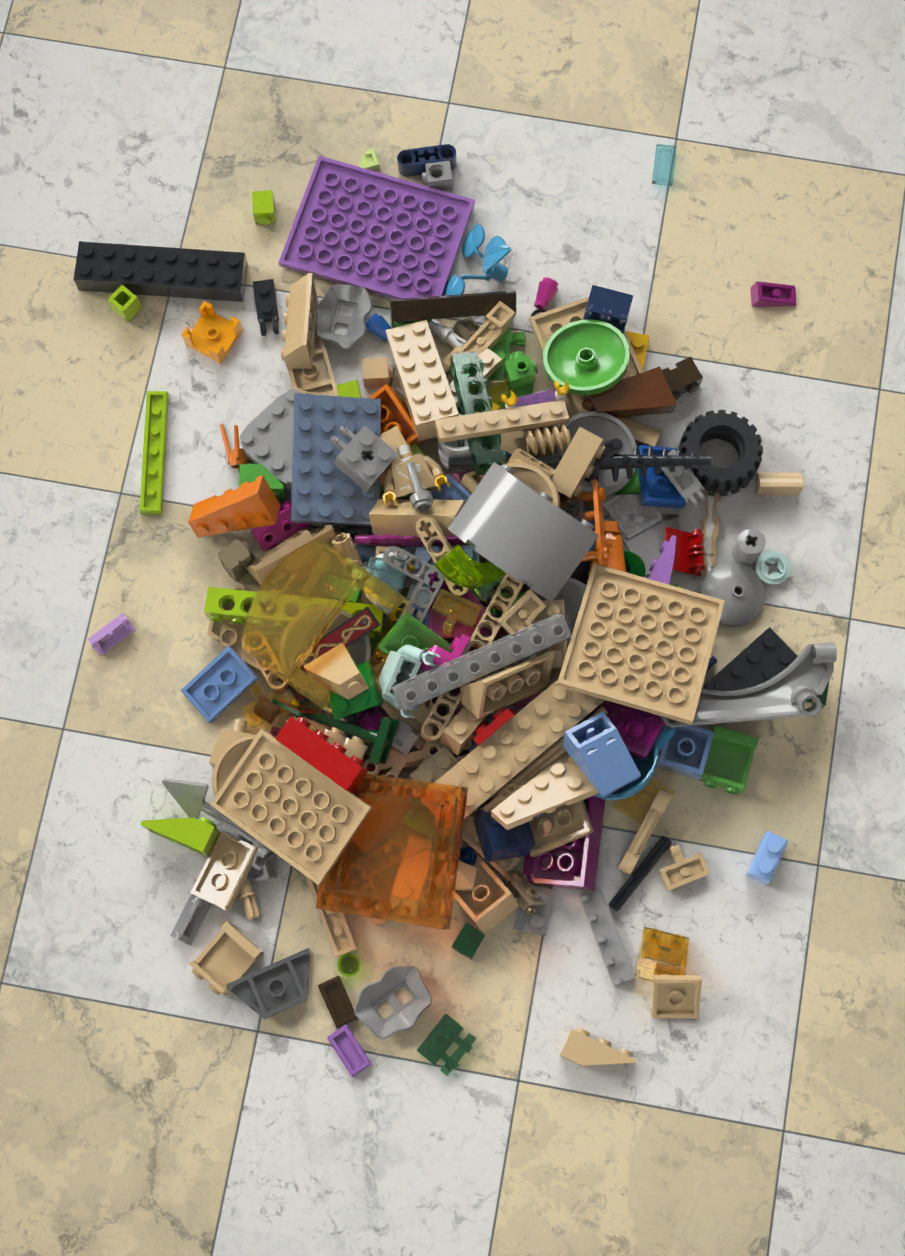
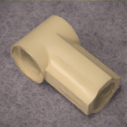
(346, 546)

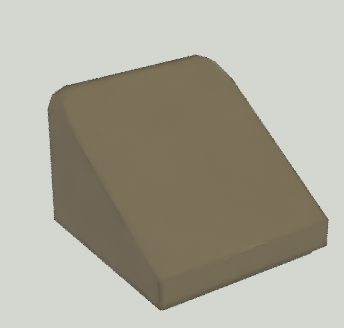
(465, 328)

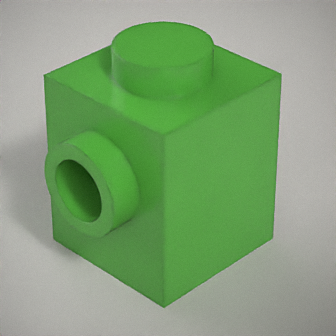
(520, 371)

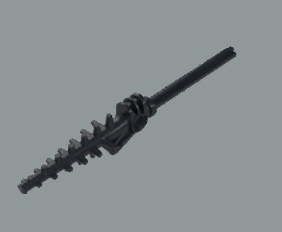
(613, 460)

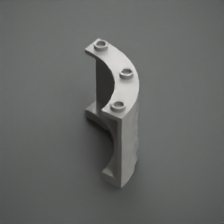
(523, 532)

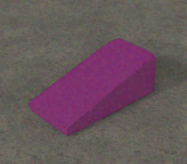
(772, 295)

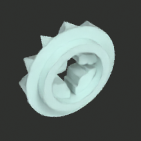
(770, 558)

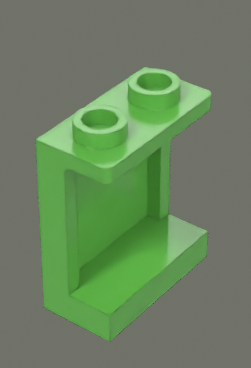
(729, 760)

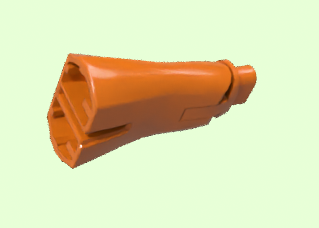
(615, 545)

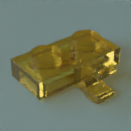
(456, 610)
(248, 710)

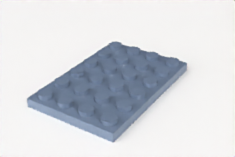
(318, 487)

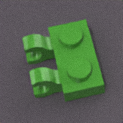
(502, 347)

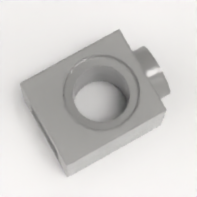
(438, 169)

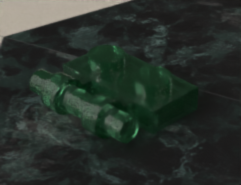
(441, 1039)

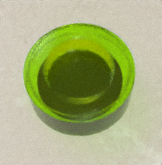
(348, 965)

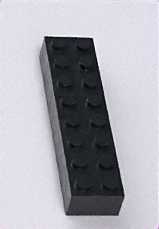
(161, 271)

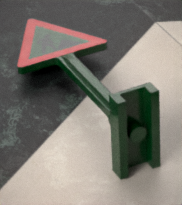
(381, 739)

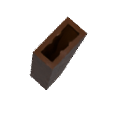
(635, 396)

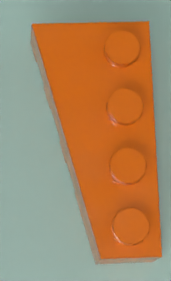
(236, 510)

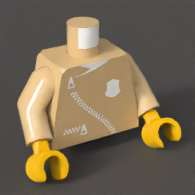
(398, 480)

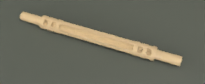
(532, 770)

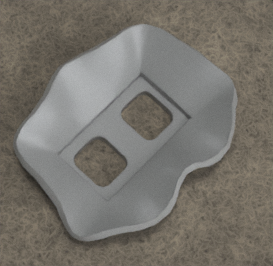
(328, 314)
(404, 1015)

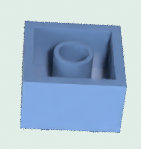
(686, 751)

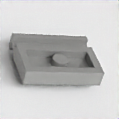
(537, 922)

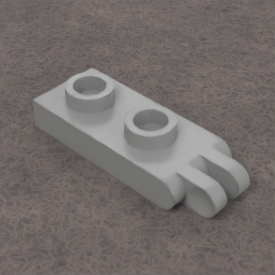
(685, 482)

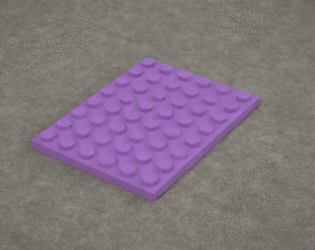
(376, 231)

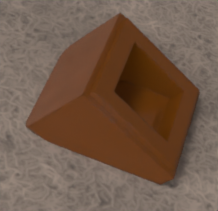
(266, 709)

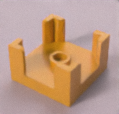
(213, 334)

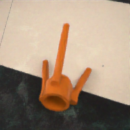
(237, 456)

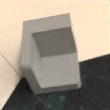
(405, 737)

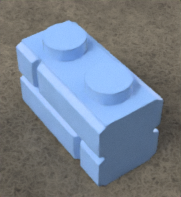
(766, 858)

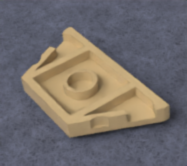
(318, 379)

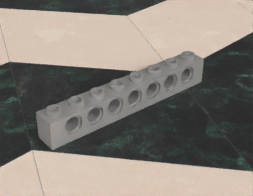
(481, 661)

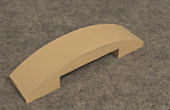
(489, 333)

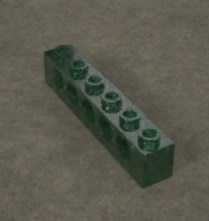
(462, 367)

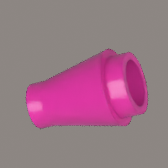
(546, 291)

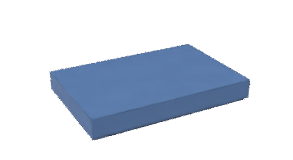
(219, 684)

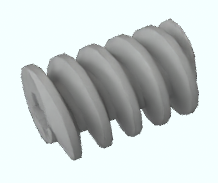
(748, 546)

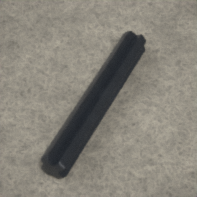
(640, 873)

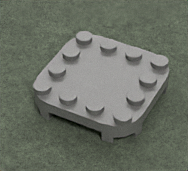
(270, 438)

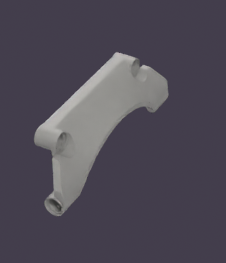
(774, 699)

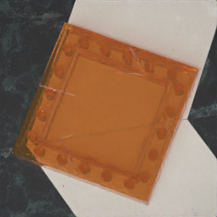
(402, 855)

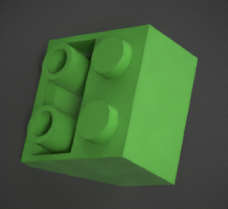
(250, 472)

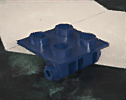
(608, 307)

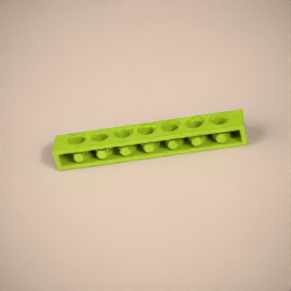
(219, 597)

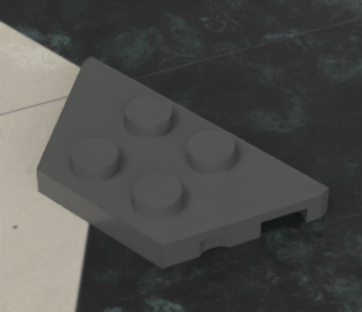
(275, 986)

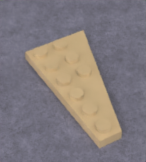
(553, 787)

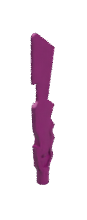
(401, 541)

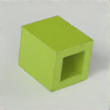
(263, 207)
(124, 303)

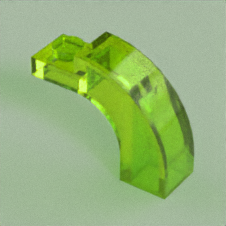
(465, 572)

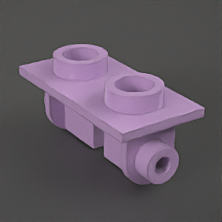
(111, 634)

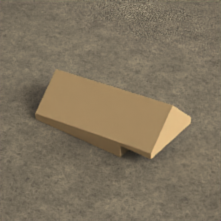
(402, 518)
(263, 566)

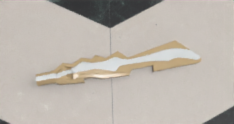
(711, 529)

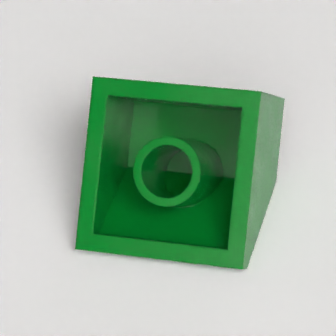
(365, 700)

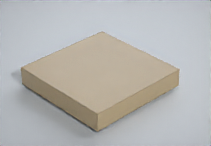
(676, 996)

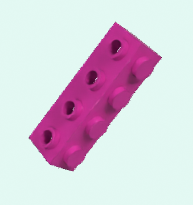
(269, 536)

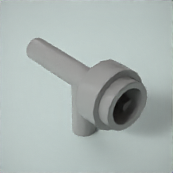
(421, 499)

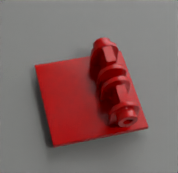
(688, 551)

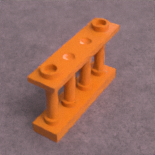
(598, 495)

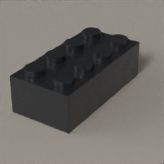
(755, 664)

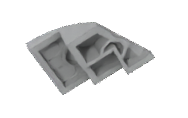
(649, 543)

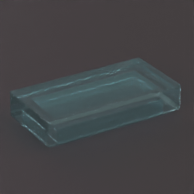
(664, 164)

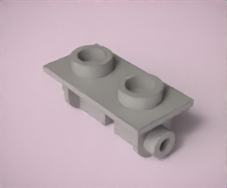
(190, 919)

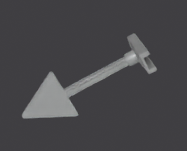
(192, 800)

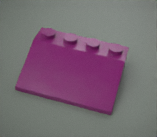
(573, 863)

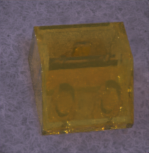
(661, 954)

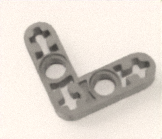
(421, 576)

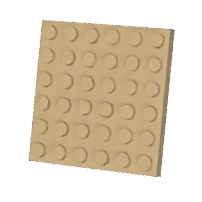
(641, 643)

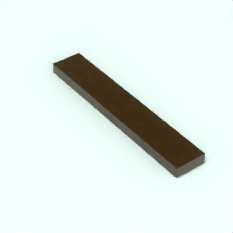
(449, 306)

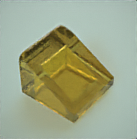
(496, 388)

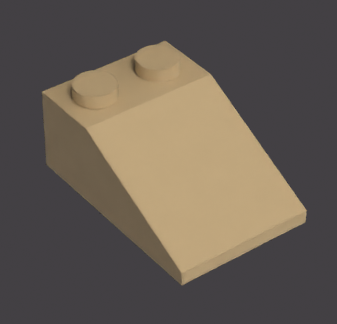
(489, 901)

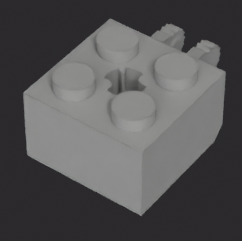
(363, 444)

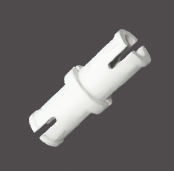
(446, 334)

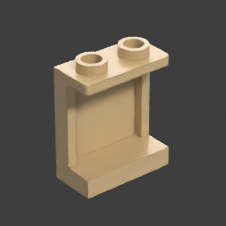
(225, 959)

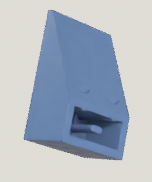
(601, 754)

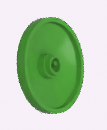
(587, 356)

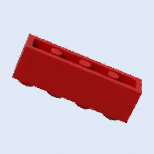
(322, 754)

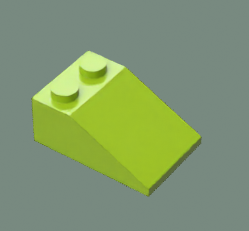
(188, 832)

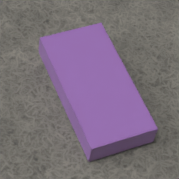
(349, 1050)

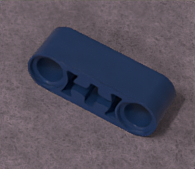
(421, 155)

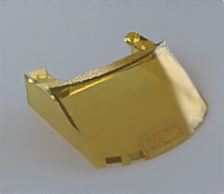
(298, 608)

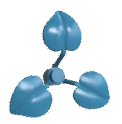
(494, 253)

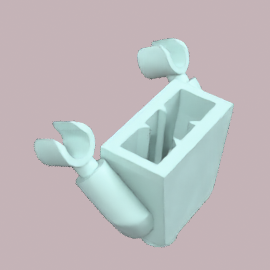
(401, 667)

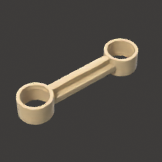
(645, 831)

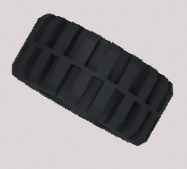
(737, 433)

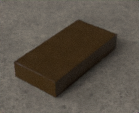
(337, 1001)

